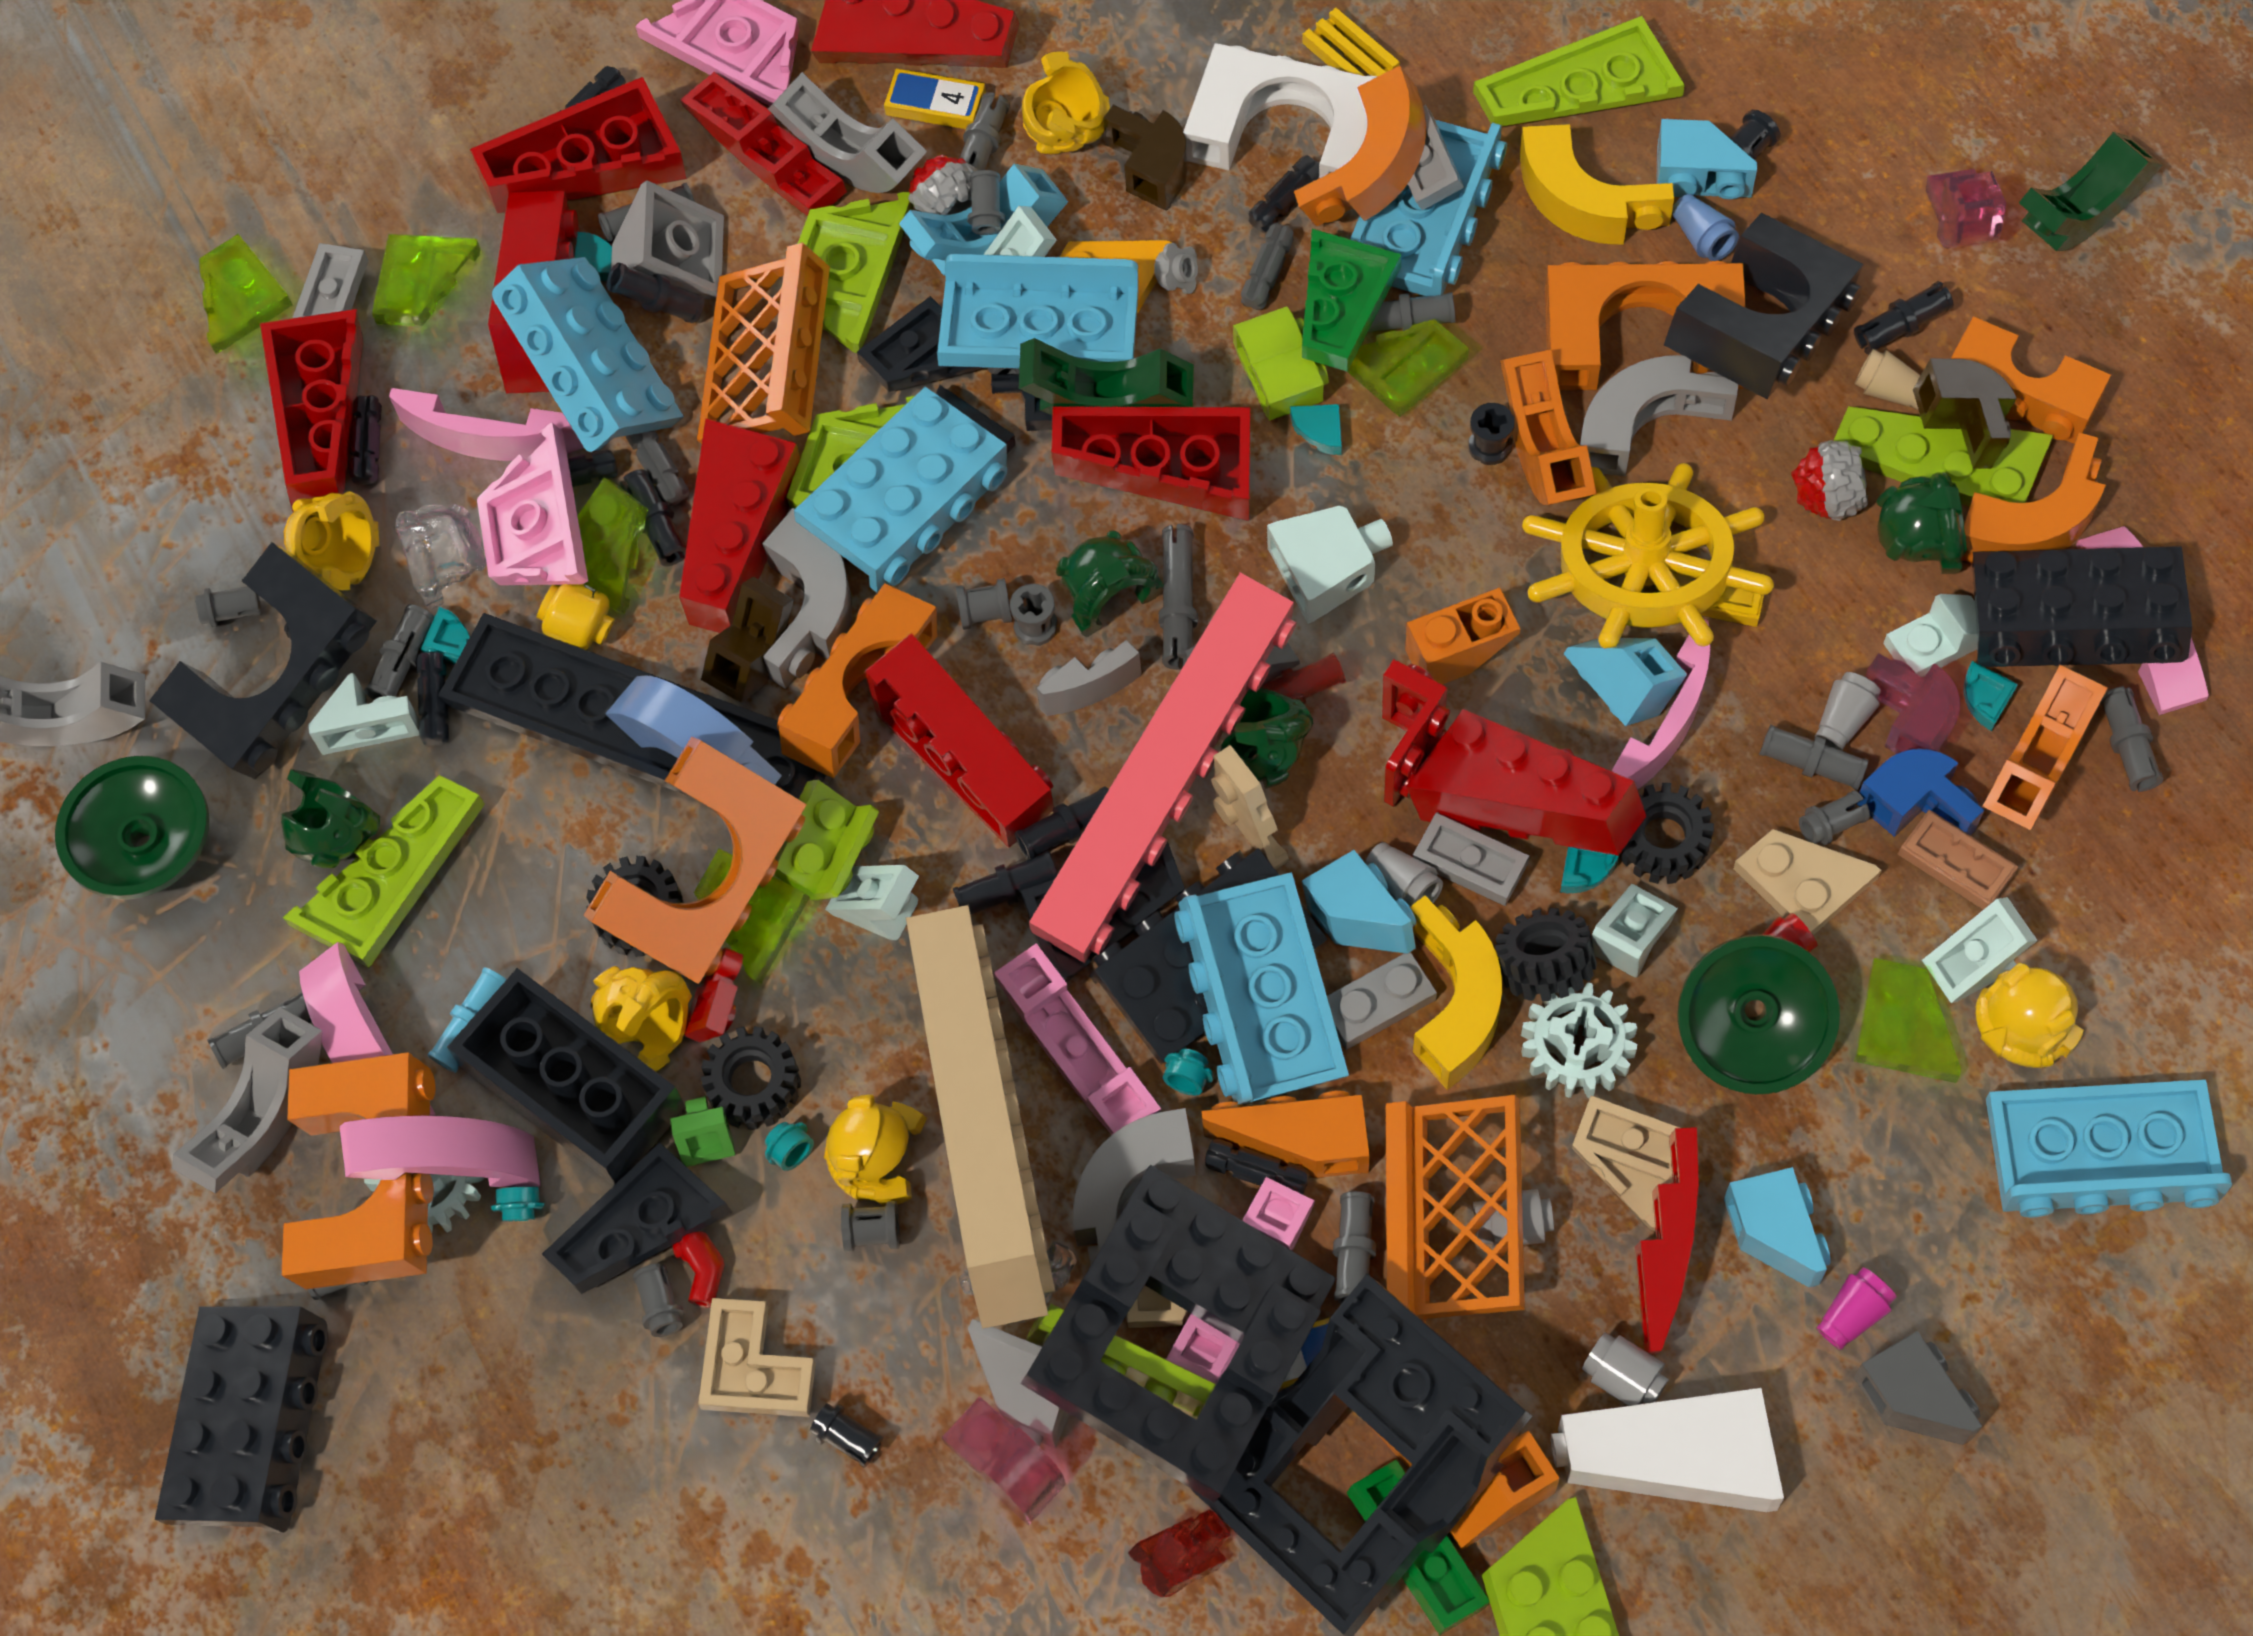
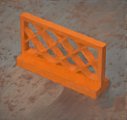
(792, 344)
(1409, 1198)

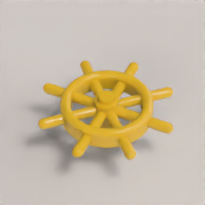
(1647, 556)

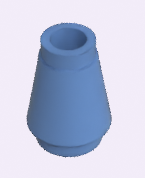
(1706, 228)

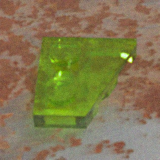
(417, 275)

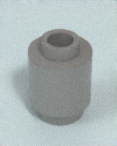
(1536, 1220)
(1625, 1370)

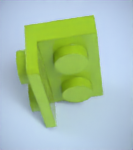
(827, 844)

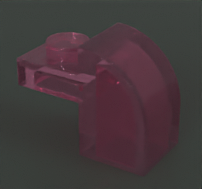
(1966, 207)
(1925, 704)
(1007, 1460)

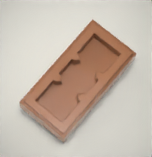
(1957, 860)

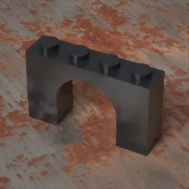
(1760, 347)
(323, 636)

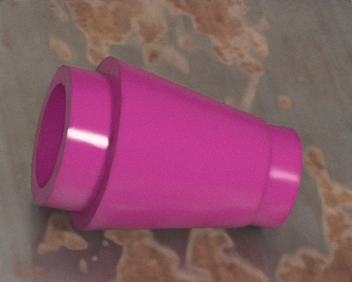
(1856, 1308)

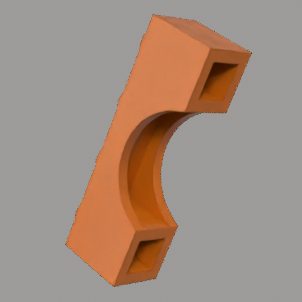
(822, 724)

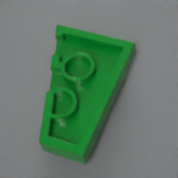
(1343, 296)

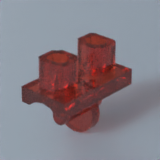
(1181, 1553)

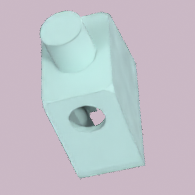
(1326, 557)

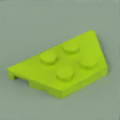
(860, 249)
(832, 442)
(1550, 1582)

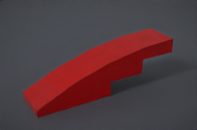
(761, 145)
(1665, 1261)

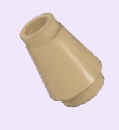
(1888, 379)

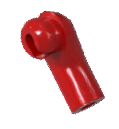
(706, 1263)

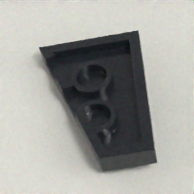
(1158, 890)

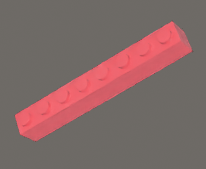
(1162, 769)

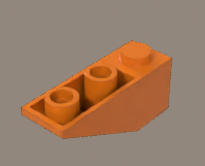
(1316, 1134)

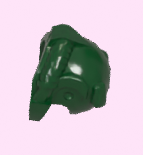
(1923, 522)
(1102, 569)
(1270, 734)
(327, 822)

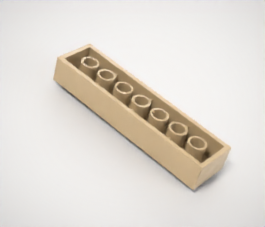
(980, 1118)

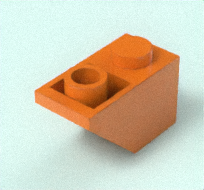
(1461, 636)
(1517, 1487)

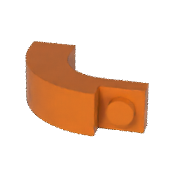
(1384, 160)
(1548, 453)
(2040, 524)
(2045, 748)

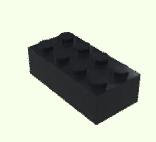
(566, 1077)

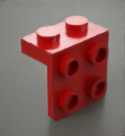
(1419, 707)

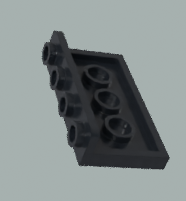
(2081, 606)
(1152, 975)
(243, 1417)

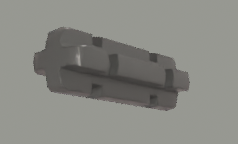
(1267, 266)
(659, 466)

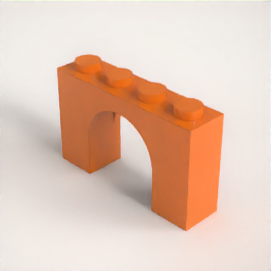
(1587, 295)
(692, 933)
(390, 1229)

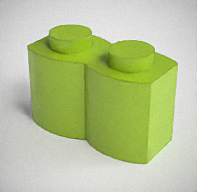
(1274, 362)

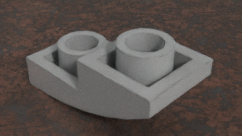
(1076, 687)

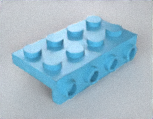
(1434, 236)
(1063, 301)
(584, 351)
(905, 488)
(1260, 989)
(2106, 1147)

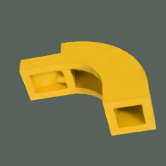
(1580, 202)
(1465, 1028)

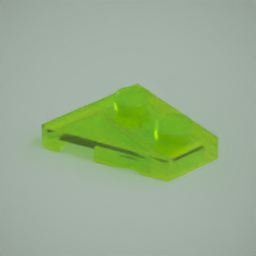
(237, 293)
(1408, 363)
(609, 538)
(769, 922)
(1905, 1024)

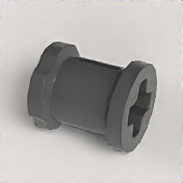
(983, 604)
(1038, 611)
(870, 1226)

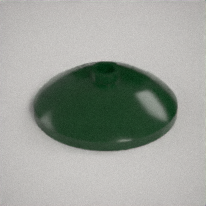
(117, 808)
(1782, 1042)

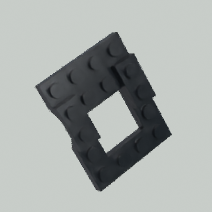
(1215, 1272)
(1422, 1403)

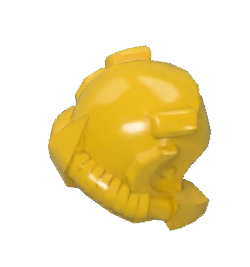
(1064, 107)
(333, 537)
(642, 1009)
(2029, 1017)
(868, 1144)

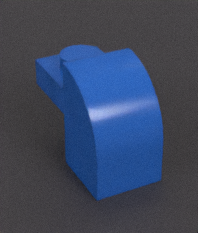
(1917, 783)

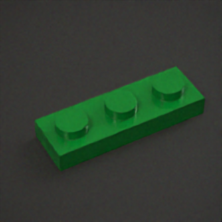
(1435, 1579)

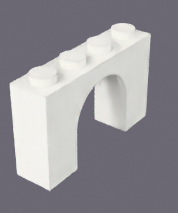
(1247, 82)

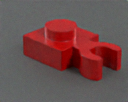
(713, 1004)

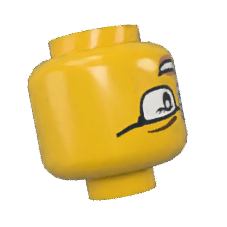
(575, 615)

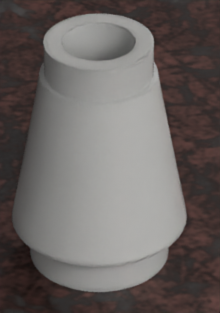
(1847, 709)
(1405, 875)

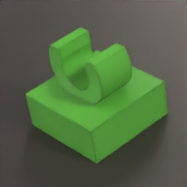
(702, 1133)

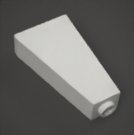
(1680, 1449)

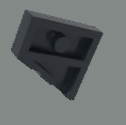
(908, 350)

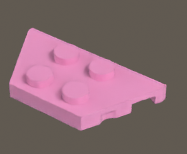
(737, 39)
(533, 519)

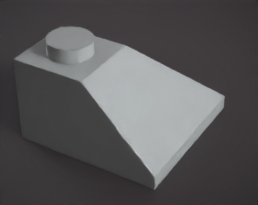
(672, 239)
(1004, 1364)

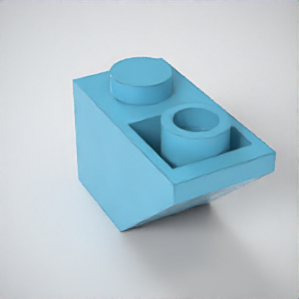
(1702, 161)
(1630, 678)
(1356, 908)
(1775, 1225)

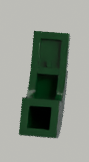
(2092, 195)
(1069, 381)

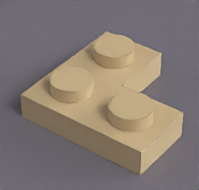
(740, 1376)

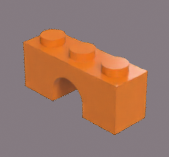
(2056, 403)

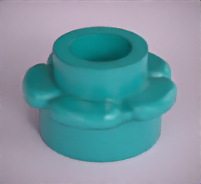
(1187, 1072)
(788, 1145)
(517, 1203)

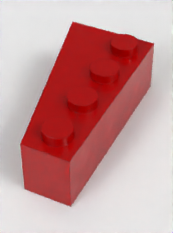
(915, 32)
(585, 149)
(534, 231)
(313, 386)
(1160, 453)
(734, 510)
(958, 740)
(1524, 786)

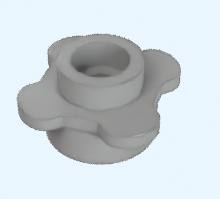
(1177, 268)

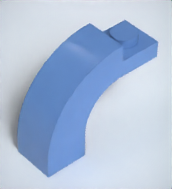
(667, 717)

